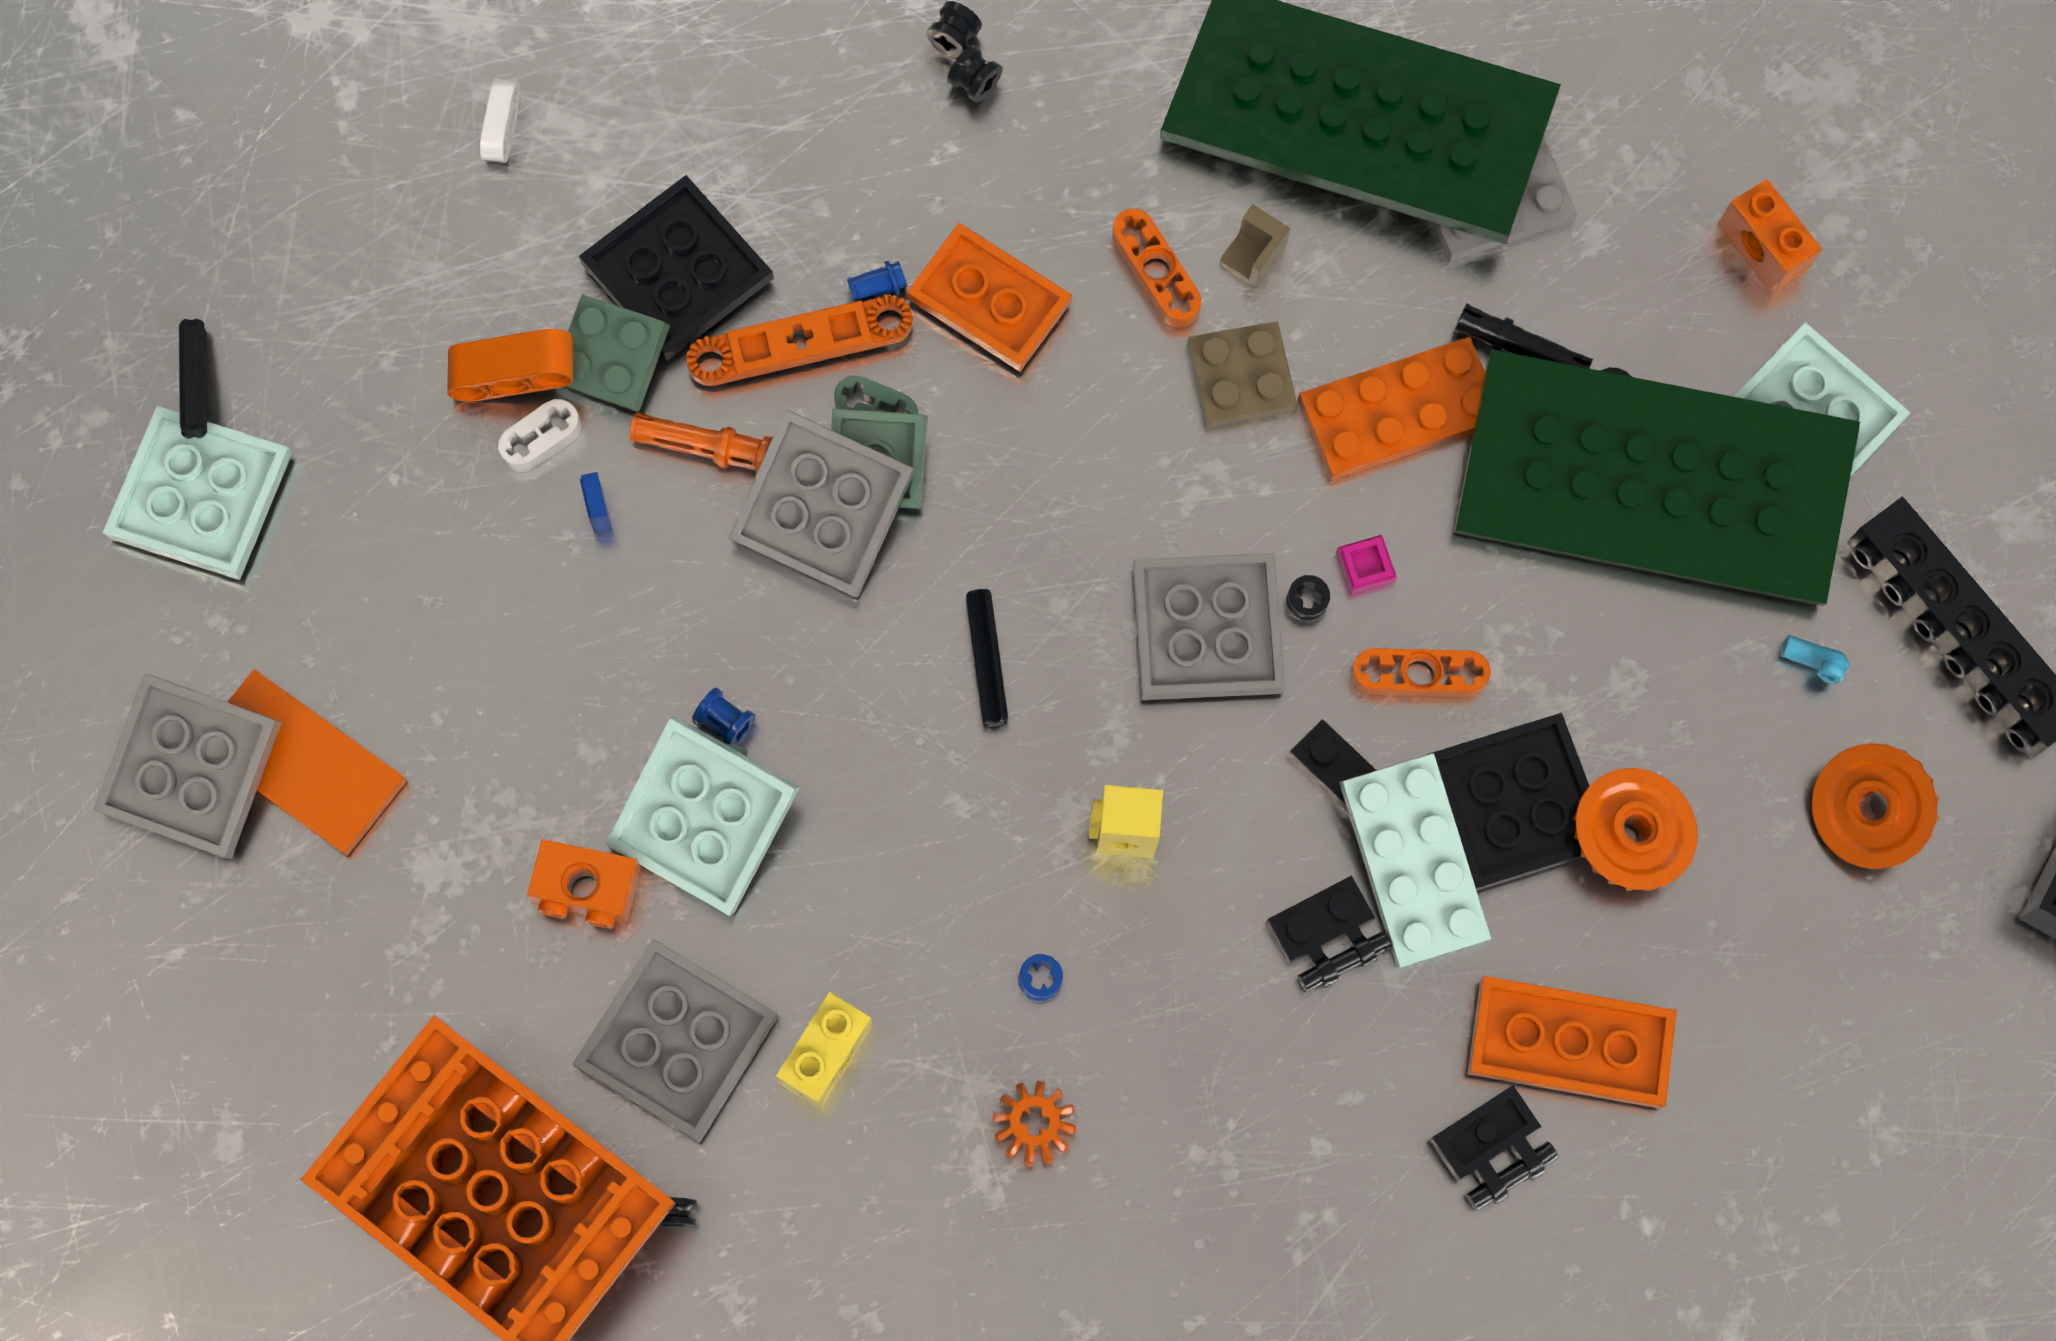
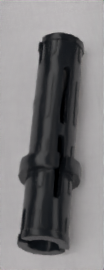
(1513, 339)

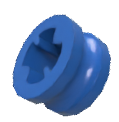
(1025, 978)

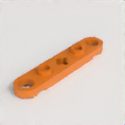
(765, 348)

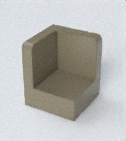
(1256, 246)

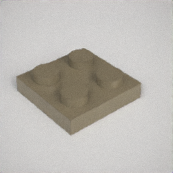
(1242, 374)

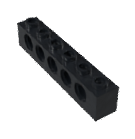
(1964, 602)

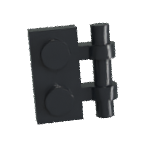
(1322, 920)
(1485, 1134)

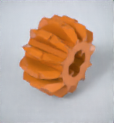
(1019, 1132)

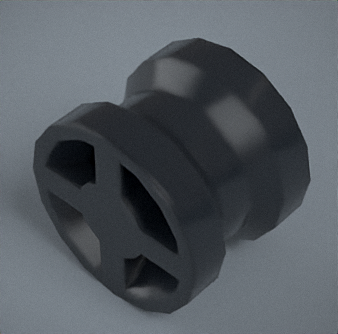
(953, 28)
(974, 74)

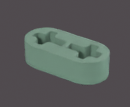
(874, 394)

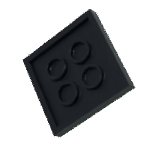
(677, 264)
(1515, 799)

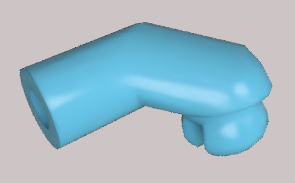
(1830, 662)

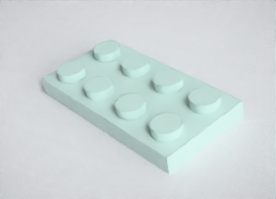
(1415, 860)

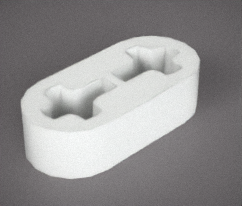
(500, 120)
(532, 428)

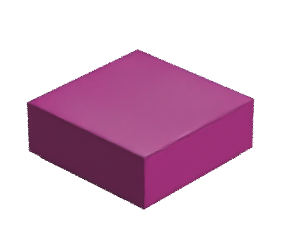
(1366, 564)

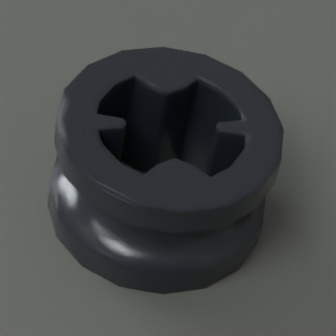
(1320, 592)
(680, 1213)

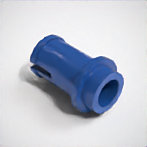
(877, 282)

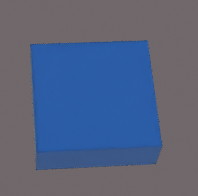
(595, 502)

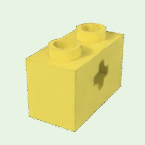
(1127, 821)
(824, 1050)

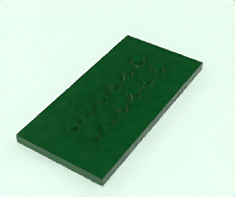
(1362, 113)
(1657, 477)

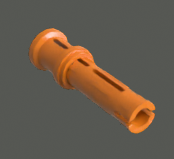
(723, 446)

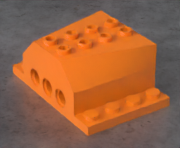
(487, 1190)

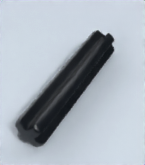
(192, 378)
(987, 657)

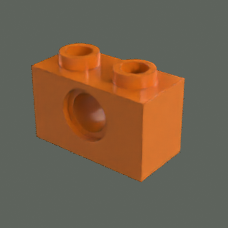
(1769, 236)
(562, 864)

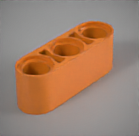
(510, 365)

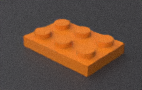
(989, 297)

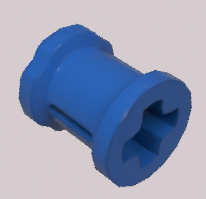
(723, 717)

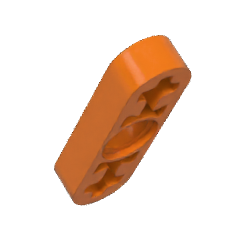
(1129, 247)
(1455, 684)

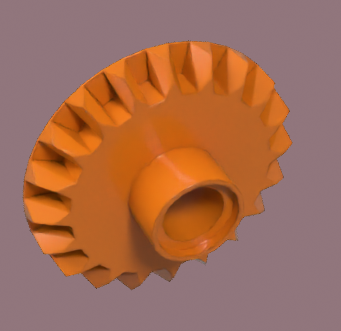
(1844, 811)
(1657, 813)

